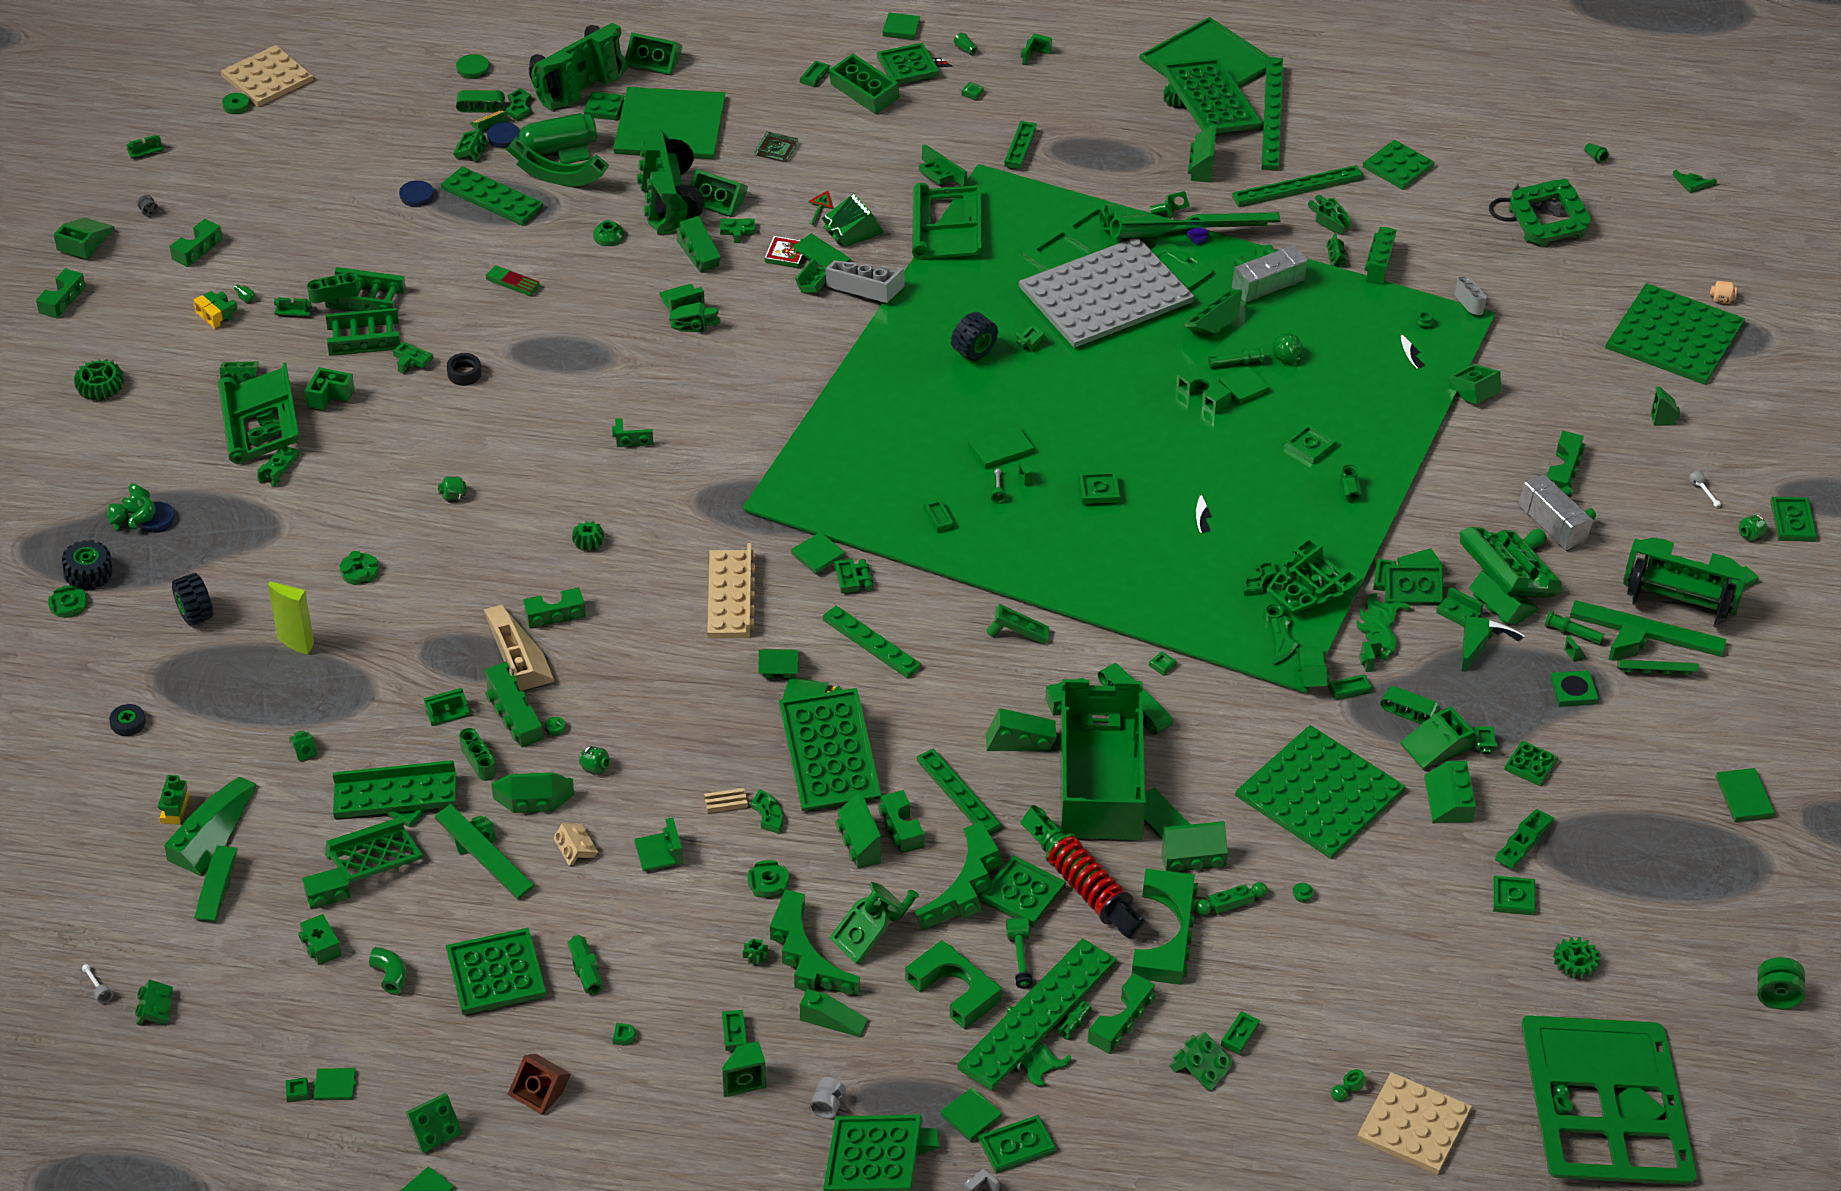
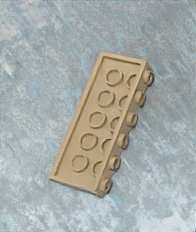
(731, 593)

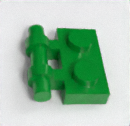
(847, 575)

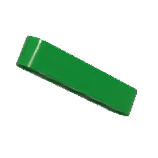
(1154, 715)

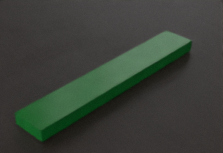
(957, 790)
(484, 851)

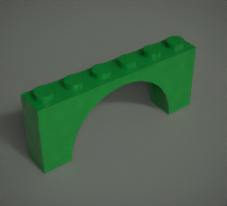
(1167, 961)

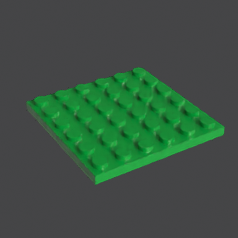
(1675, 333)
(1320, 791)

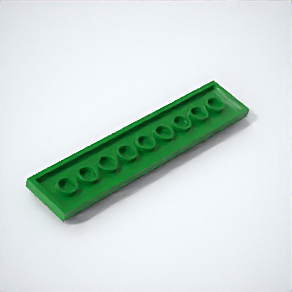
(1036, 1014)

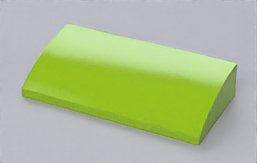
(291, 617)

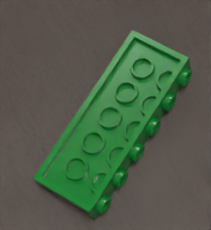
(394, 789)

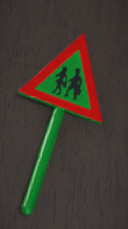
(821, 200)

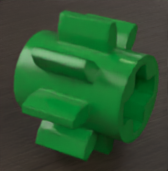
(755, 951)

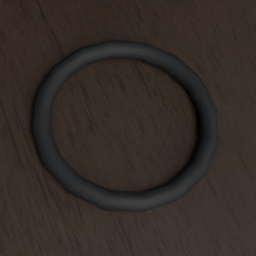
(1497, 216)

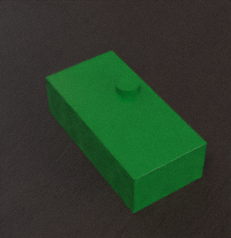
(864, 83)

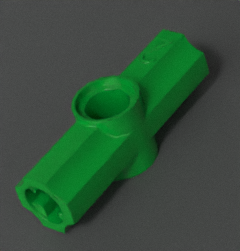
(585, 965)

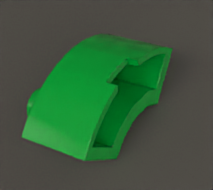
(1312, 664)

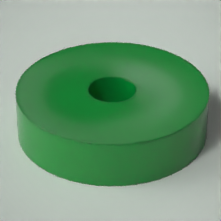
(235, 103)

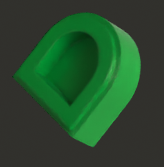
(624, 1034)

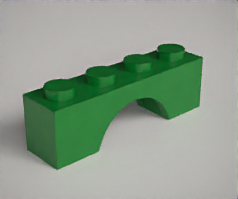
(1569, 450)
(1108, 1031)

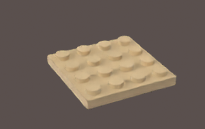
(267, 75)
(1414, 1123)

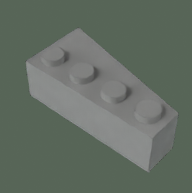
(865, 280)

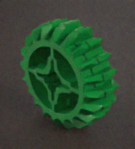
(98, 379)

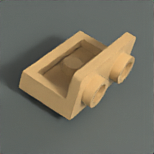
(574, 842)

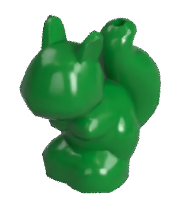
(137, 503)

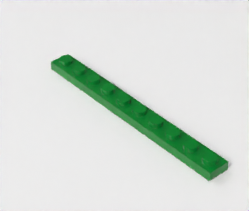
(1272, 114)

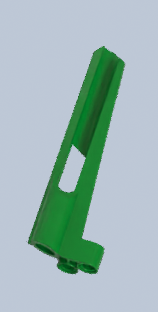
(1137, 226)

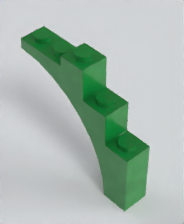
(974, 879)
(798, 952)

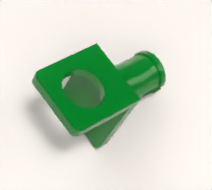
(1169, 205)

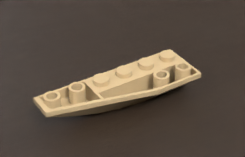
(518, 649)

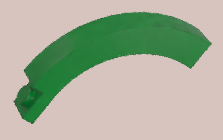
(556, 172)

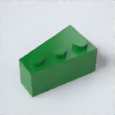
(697, 244)
(1020, 732)

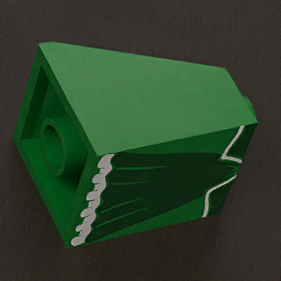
(851, 222)

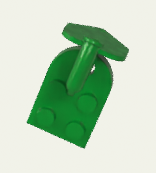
(869, 920)

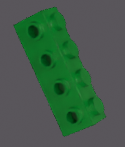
(1380, 254)

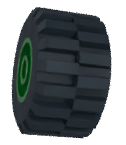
(974, 336)
(87, 564)
(192, 599)

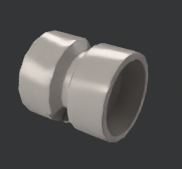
(827, 1097)

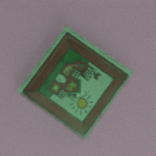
(776, 147)

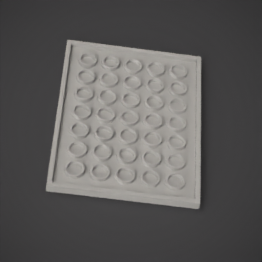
(1106, 291)

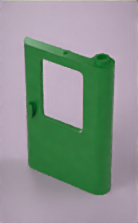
(951, 238)

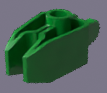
(1330, 214)
(693, 318)

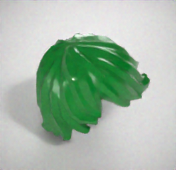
(1287, 348)

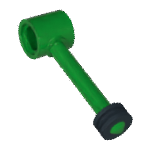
(1018, 930)

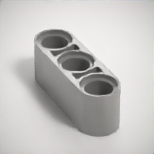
(1470, 295)

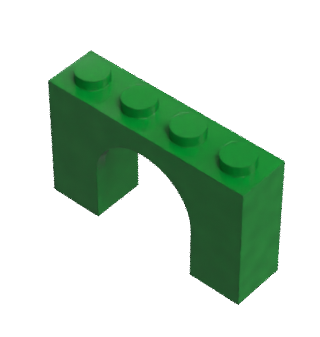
(944, 961)

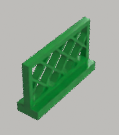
(366, 839)

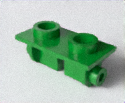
(151, 145)
(1336, 251)
(298, 307)

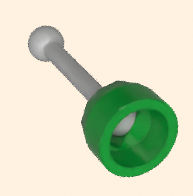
(998, 494)

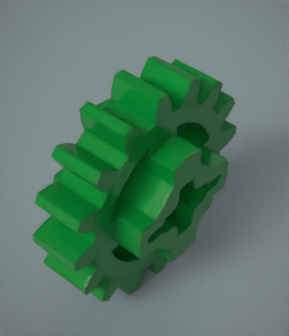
(1576, 957)

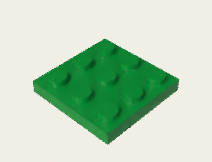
(908, 63)
(1398, 164)
(1023, 890)

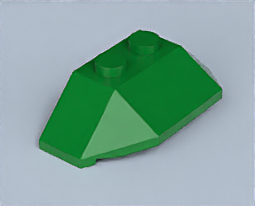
(1217, 314)
(532, 791)

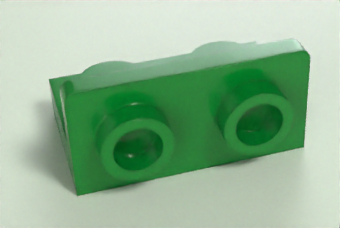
(471, 144)
(239, 370)
(1458, 606)

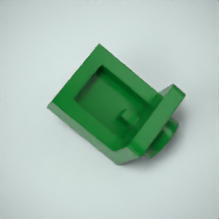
(1030, 337)
(1368, 653)
(1484, 739)
(303, 745)

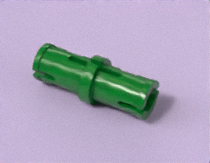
(1074, 1019)

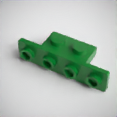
(940, 168)

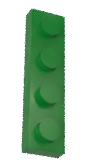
(1020, 145)
(1666, 667)

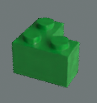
(328, 385)

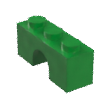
(188, 251)
(69, 286)
(1194, 380)
(541, 613)
(905, 834)

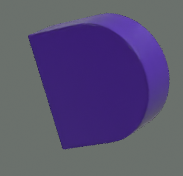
(1198, 235)

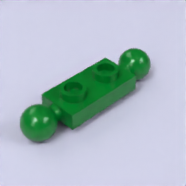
(1231, 898)

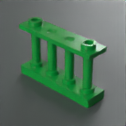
(375, 282)
(362, 343)

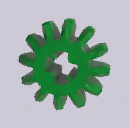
(1171, 97)
(587, 535)

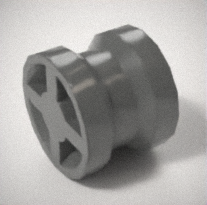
(147, 205)

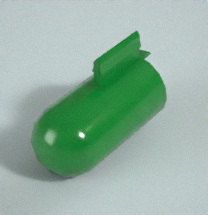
(564, 135)

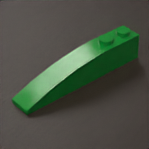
(209, 826)

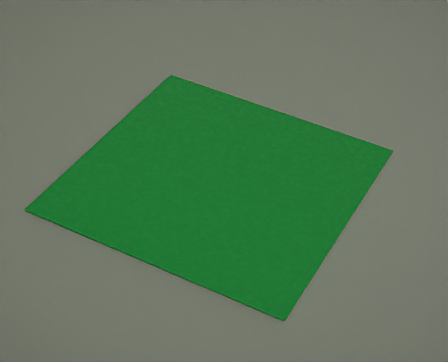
(907, 403)

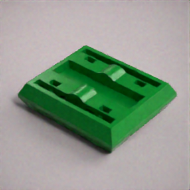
(1510, 562)

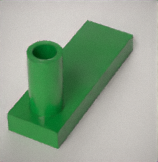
(1019, 623)

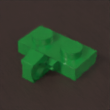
(737, 227)
(411, 356)

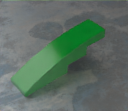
(1524, 839)
(215, 883)

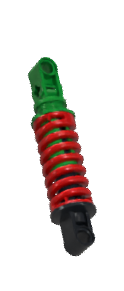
(1084, 873)

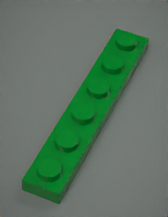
(871, 641)

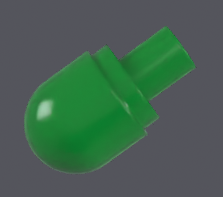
(245, 293)

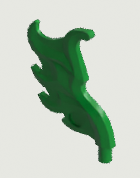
(1378, 622)
(1039, 1062)

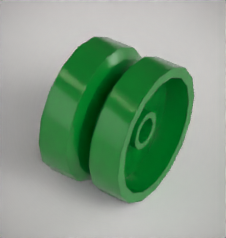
(1781, 983)

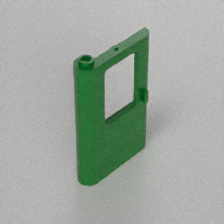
(252, 399)

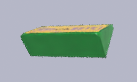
(486, 122)

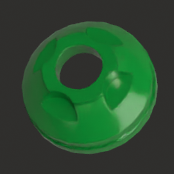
(608, 237)

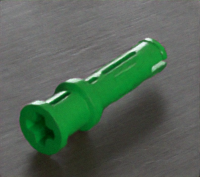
(1244, 357)
(1565, 625)

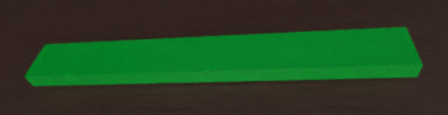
(1297, 186)
(1655, 629)

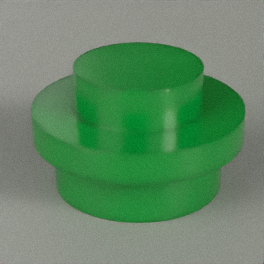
(1424, 319)
(1302, 892)

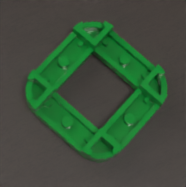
(1541, 234)

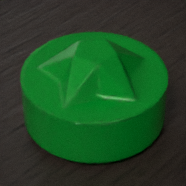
(555, 726)

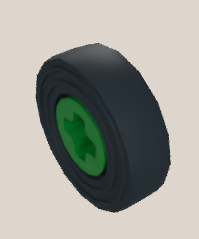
(126, 728)

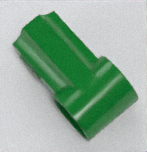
(1350, 483)

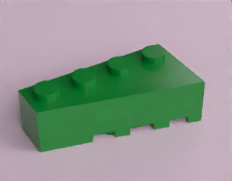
(512, 705)

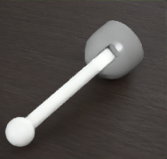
(1697, 479)
(102, 992)

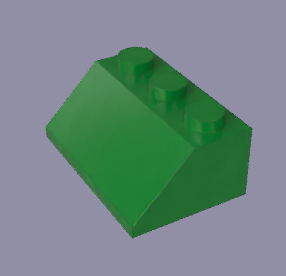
(653, 53)
(1202, 155)
(718, 192)
(1509, 607)
(1450, 793)
(859, 832)
(1194, 846)

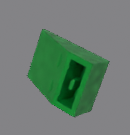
(81, 236)
(1439, 738)

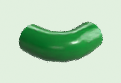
(393, 967)

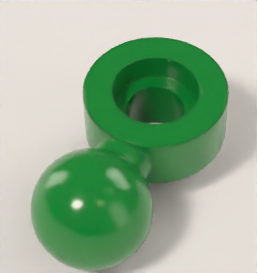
(1353, 1081)
(1561, 1102)

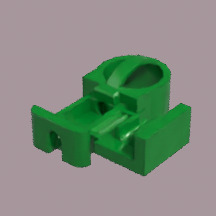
(268, 428)

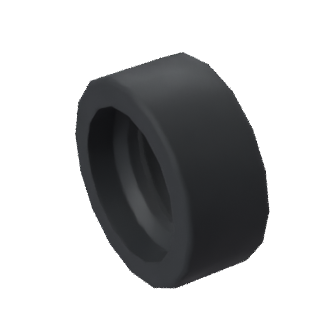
(464, 378)

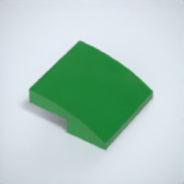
(803, 687)

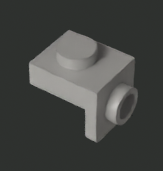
(982, 1181)

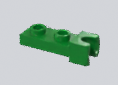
(277, 465)

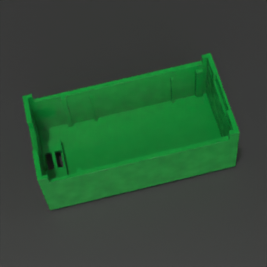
(1102, 763)

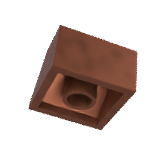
(538, 1083)

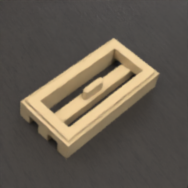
(726, 798)

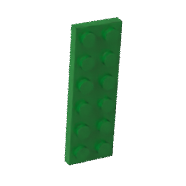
(492, 195)

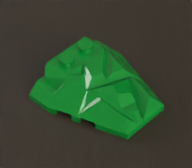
(1310, 578)

